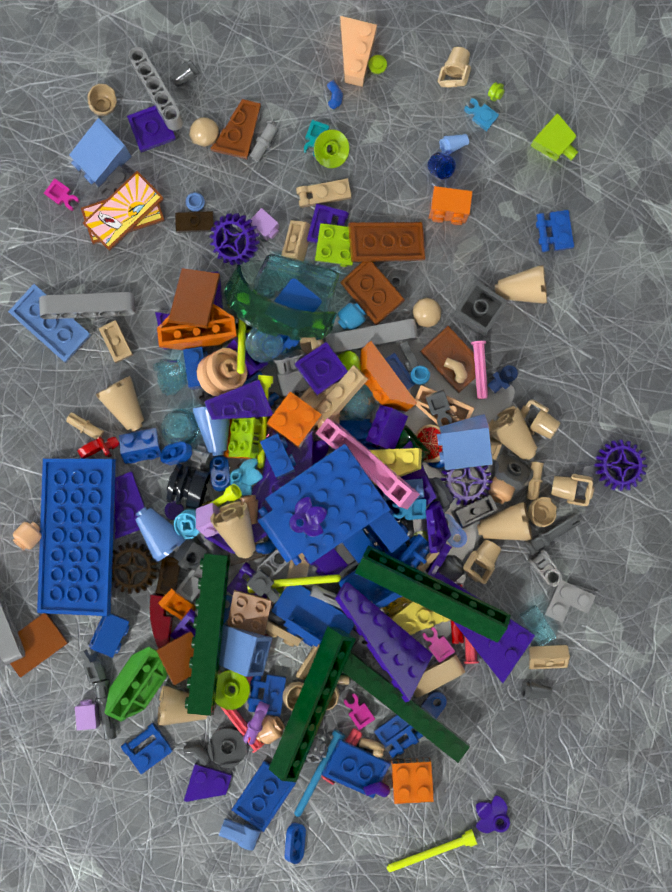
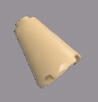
(524, 286)
(123, 403)
(513, 432)
(507, 524)
(235, 527)
(173, 709)

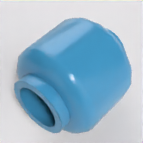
(351, 316)

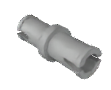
(263, 142)

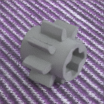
(200, 457)
(317, 751)

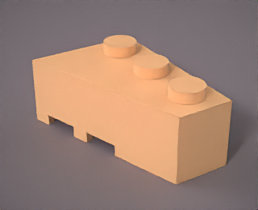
(357, 47)
(458, 411)

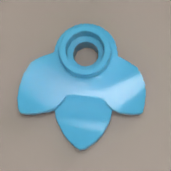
(247, 476)

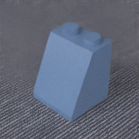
(99, 153)
(465, 443)
(244, 651)

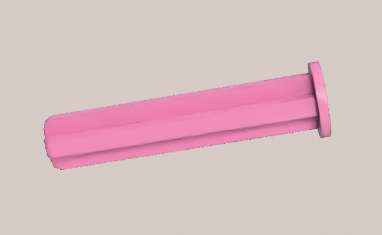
(480, 369)

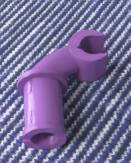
(255, 725)

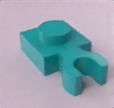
(313, 132)

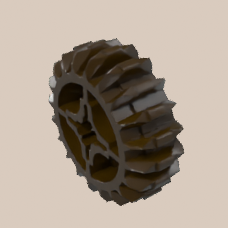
(132, 576)

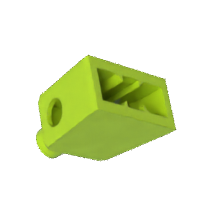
(556, 140)

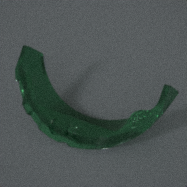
(271, 316)

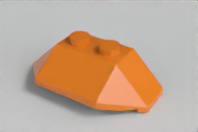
(180, 337)
(383, 380)

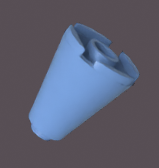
(214, 432)
(158, 533)

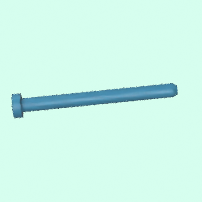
(318, 773)

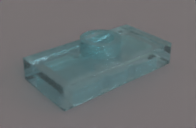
(538, 625)

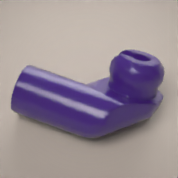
(377, 788)

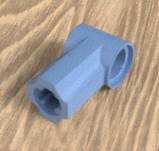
(244, 835)

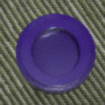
(172, 510)

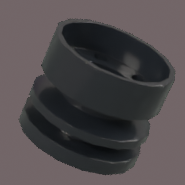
(187, 486)

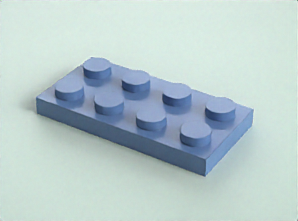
(59, 335)

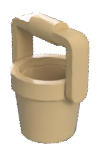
(456, 67)
(543, 423)
(566, 488)
(486, 558)

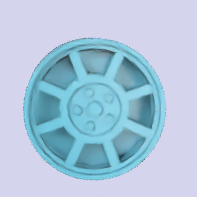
(186, 524)

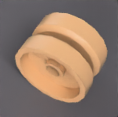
(219, 372)

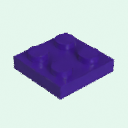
(150, 129)
(321, 368)

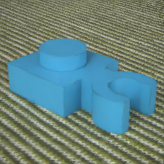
(483, 116)
(415, 511)

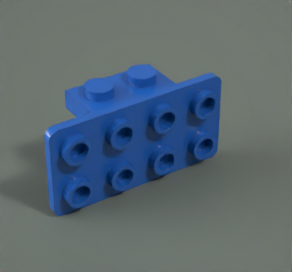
(298, 297)
(377, 594)
(309, 615)

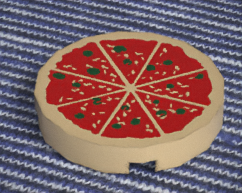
(428, 437)

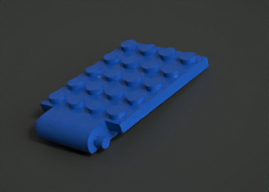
(333, 484)

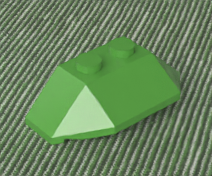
(135, 685)

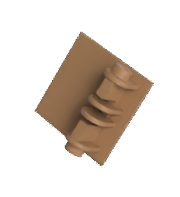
(249, 612)

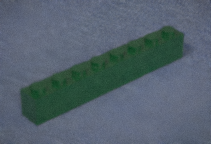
(433, 594)
(208, 635)
(311, 704)
(409, 711)

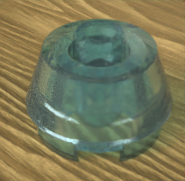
(263, 346)
(170, 376)
(358, 407)
(180, 426)

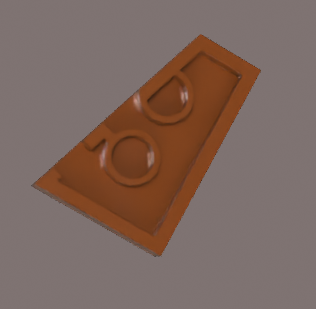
(239, 132)

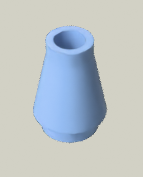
(453, 142)

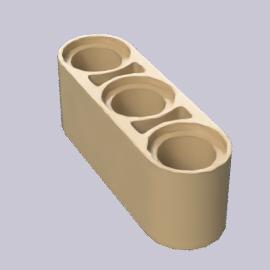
(439, 675)

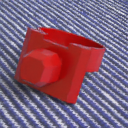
(97, 445)

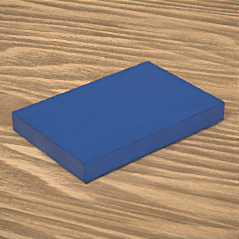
(354, 767)
(262, 797)

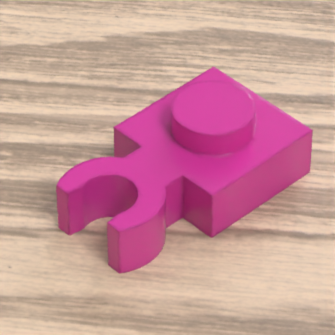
(60, 193)
(440, 647)
(360, 713)

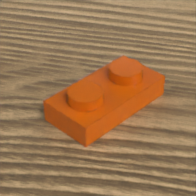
(176, 604)

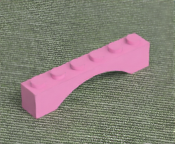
(378, 472)

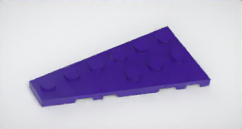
(388, 642)
(502, 655)

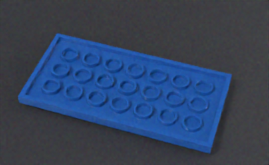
(76, 536)

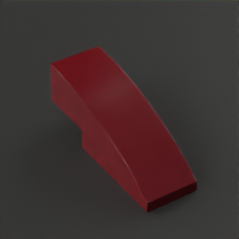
(160, 622)

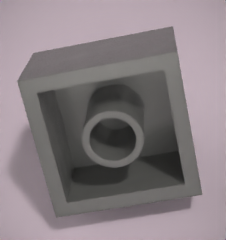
(480, 308)

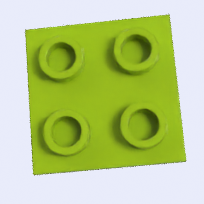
(333, 245)
(242, 437)

